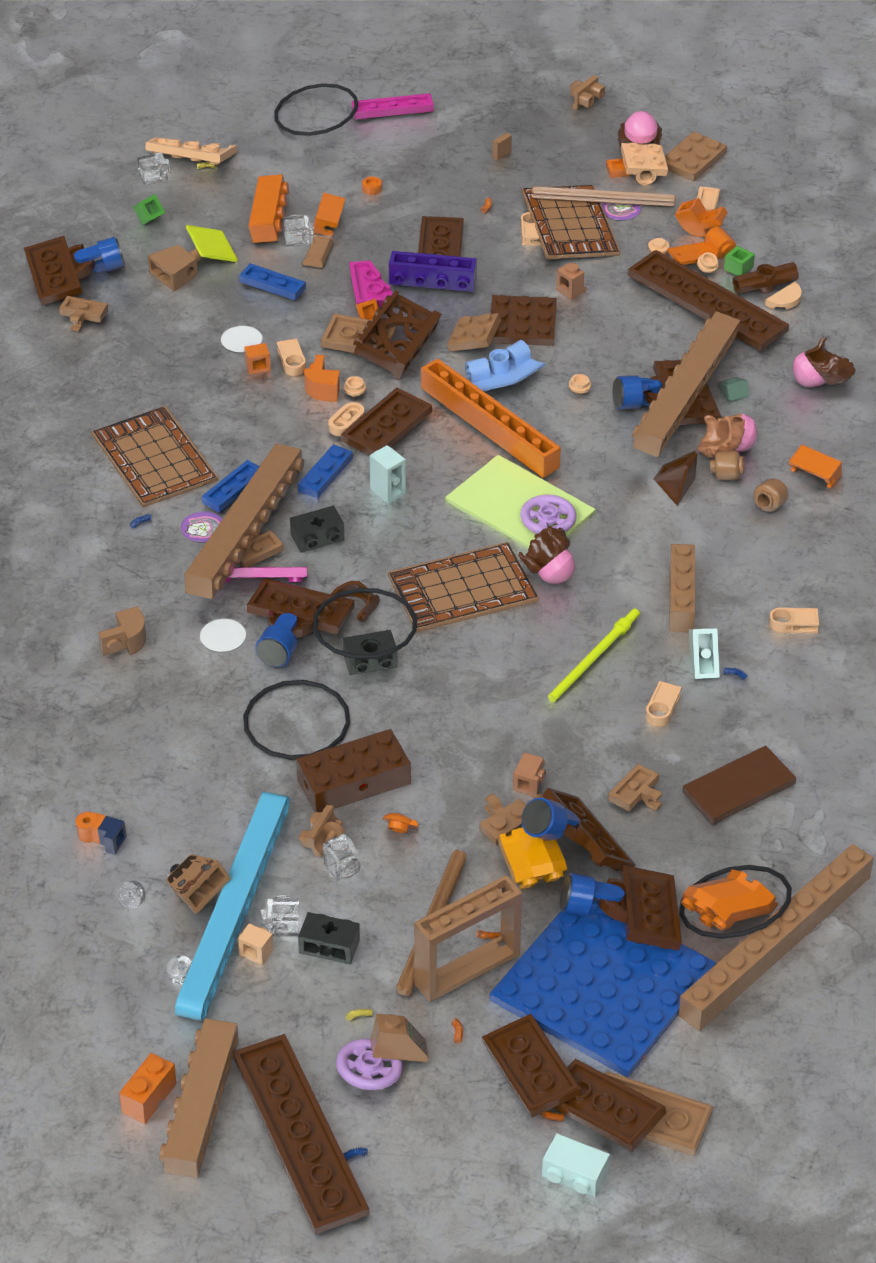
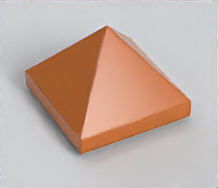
(367, 309)

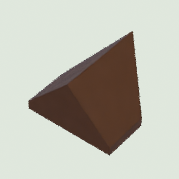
(677, 476)

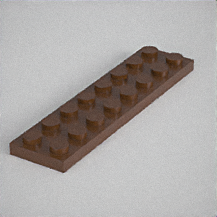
(706, 297)
(301, 1134)

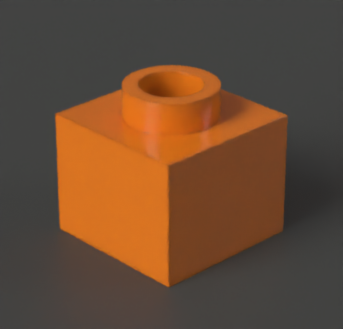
(257, 358)

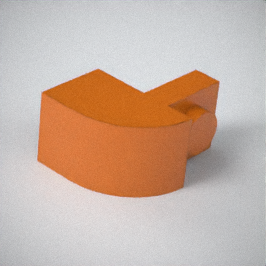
(696, 219)
(322, 383)

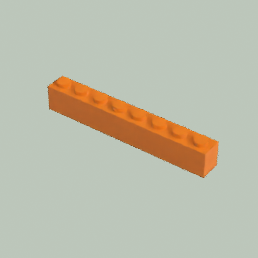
(490, 418)

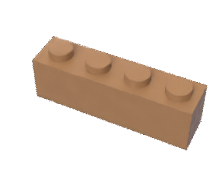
(682, 588)

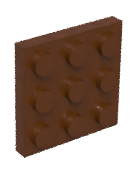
(525, 319)

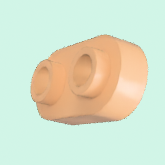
(345, 418)

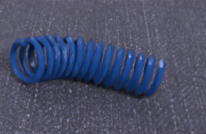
(136, 521)
(735, 672)
(360, 1151)

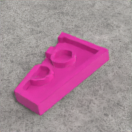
(368, 283)

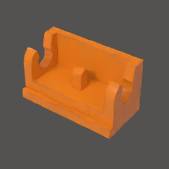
(328, 213)
(816, 464)

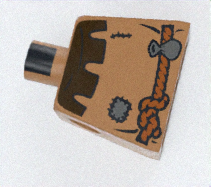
(197, 880)

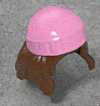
(640, 129)
(821, 367)
(550, 556)

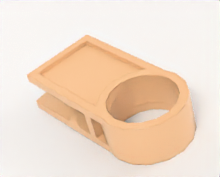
(528, 231)
(290, 353)
(799, 620)
(665, 700)

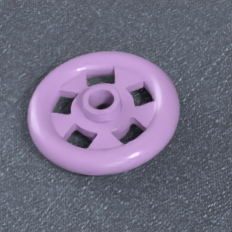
(547, 513)
(367, 1066)

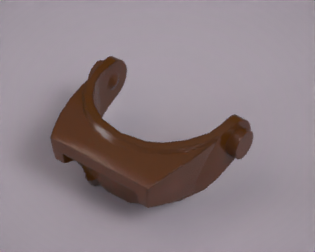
(369, 598)

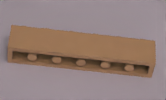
(200, 1098)

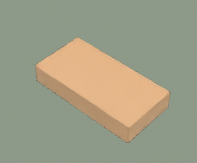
(709, 197)

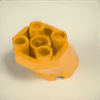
(531, 858)

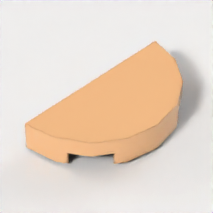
(787, 297)

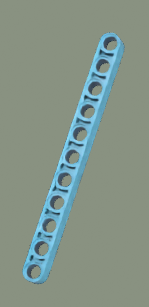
(232, 907)

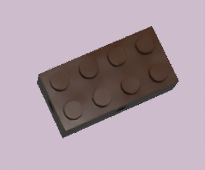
(353, 771)

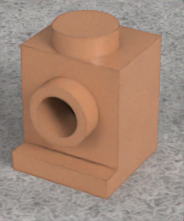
(570, 276)
(529, 774)

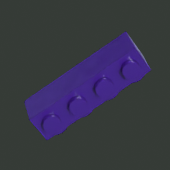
(432, 271)

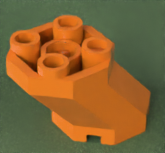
(729, 900)

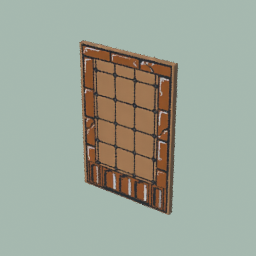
(571, 227)
(154, 456)
(463, 586)

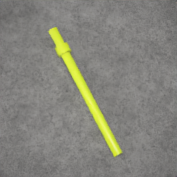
(620, 628)

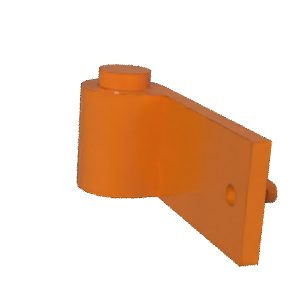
(715, 242)

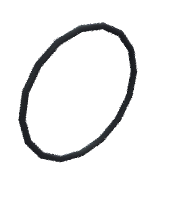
(320, 131)
(365, 656)
(295, 682)
(753, 929)

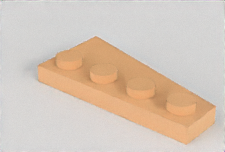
(191, 149)

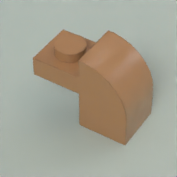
(128, 634)

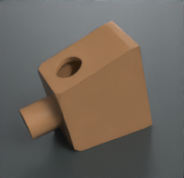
(174, 266)

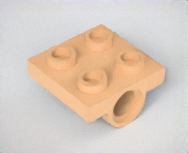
(644, 161)

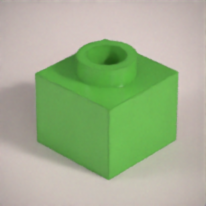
(149, 209)
(739, 261)

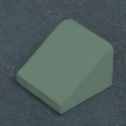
(734, 388)

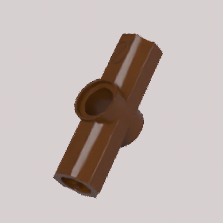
(765, 278)

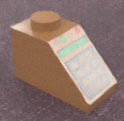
(397, 1039)

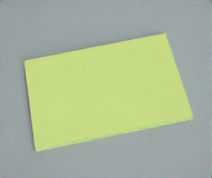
(501, 490)

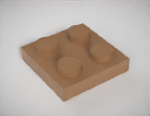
(474, 332)

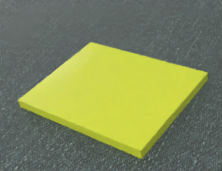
(211, 243)

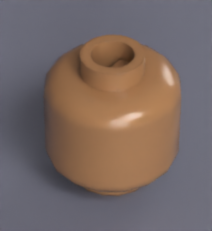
(727, 465)
(770, 495)

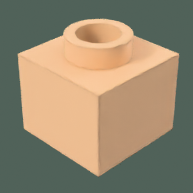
(255, 943)

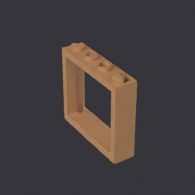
(456, 918)

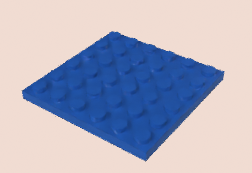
(600, 988)

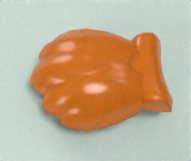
(400, 823)

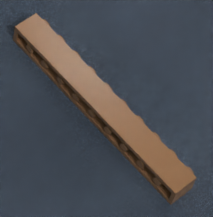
(685, 384)
(243, 521)
(767, 946)

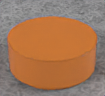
(372, 185)

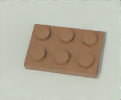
(694, 156)
(343, 331)

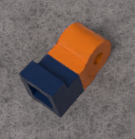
(101, 830)

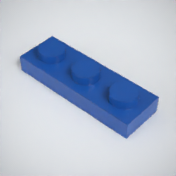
(272, 281)
(325, 471)
(230, 487)

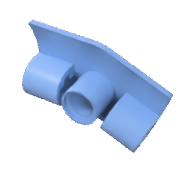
(503, 367)

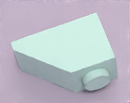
(704, 652)

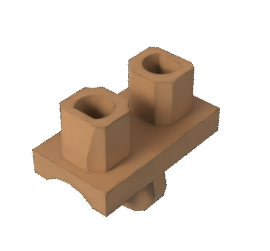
(586, 91)
(324, 827)

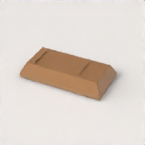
(318, 252)

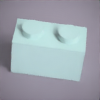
(387, 474)
(575, 1165)

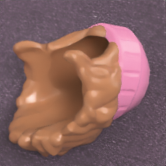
(728, 434)

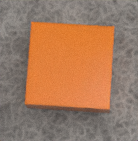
(616, 168)

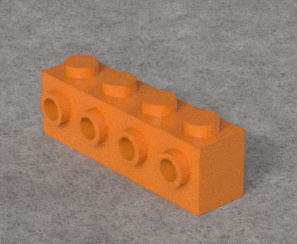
(268, 208)

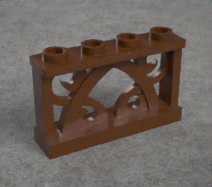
(399, 360)

